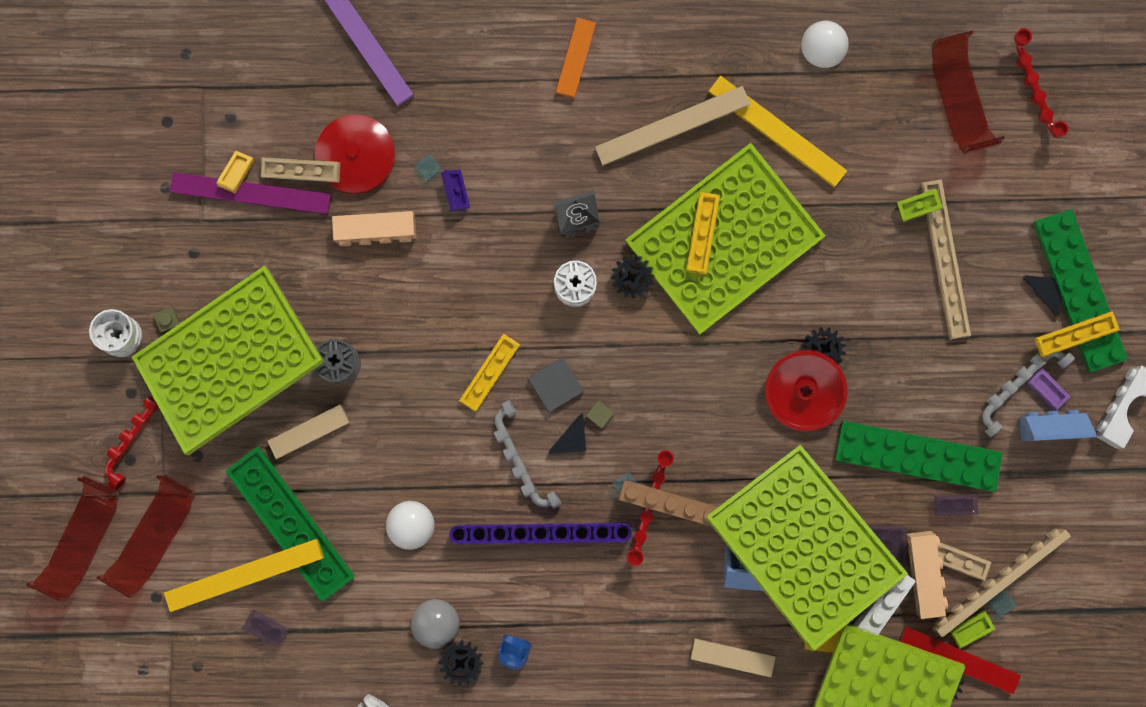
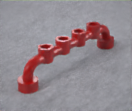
(1059, 128)
(128, 438)
(635, 556)

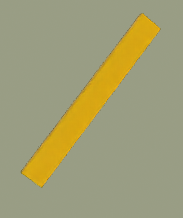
(784, 136)
(243, 575)

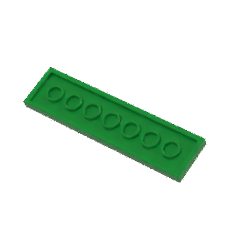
(1078, 285)
(918, 456)
(289, 520)

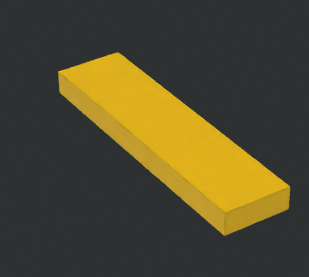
(703, 233)
(1076, 334)
(489, 372)

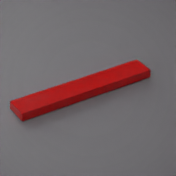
(974, 666)

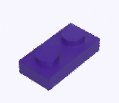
(455, 190)

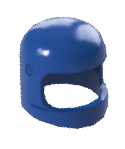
(513, 652)

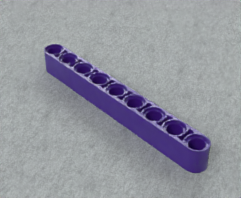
(530, 529)

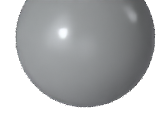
(435, 624)

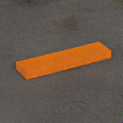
(575, 58)

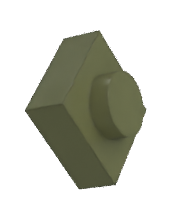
(167, 319)

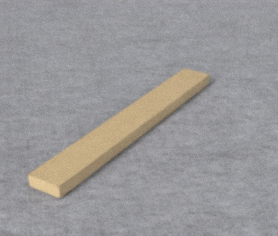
(672, 126)
(947, 266)

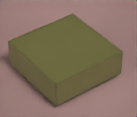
(600, 414)

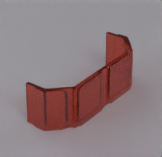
(961, 95)
(150, 537)
(78, 541)

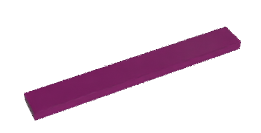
(252, 194)

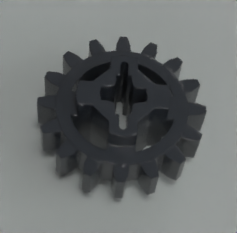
(636, 285)
(831, 338)
(467, 670)

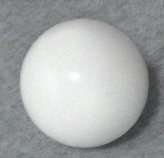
(824, 44)
(410, 525)

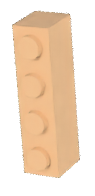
(374, 227)
(926, 572)

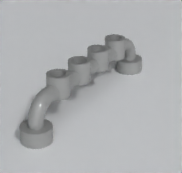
(1011, 387)
(520, 470)

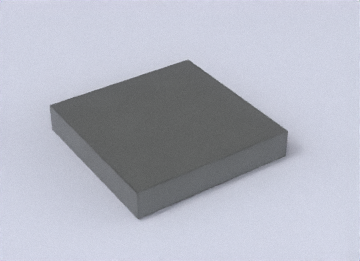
(555, 384)

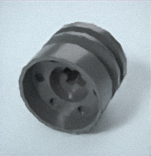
(343, 371)

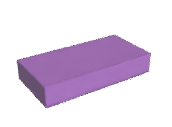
(1048, 389)

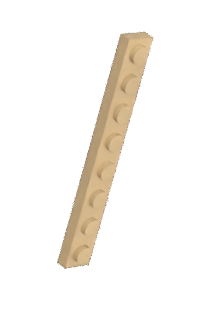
(995, 586)

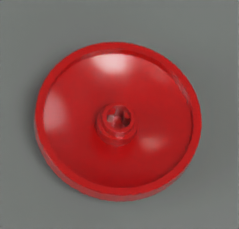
(361, 148)
(806, 390)

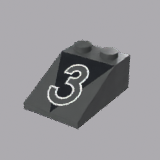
(577, 214)

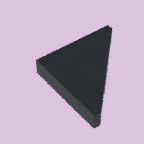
(1047, 291)
(573, 438)

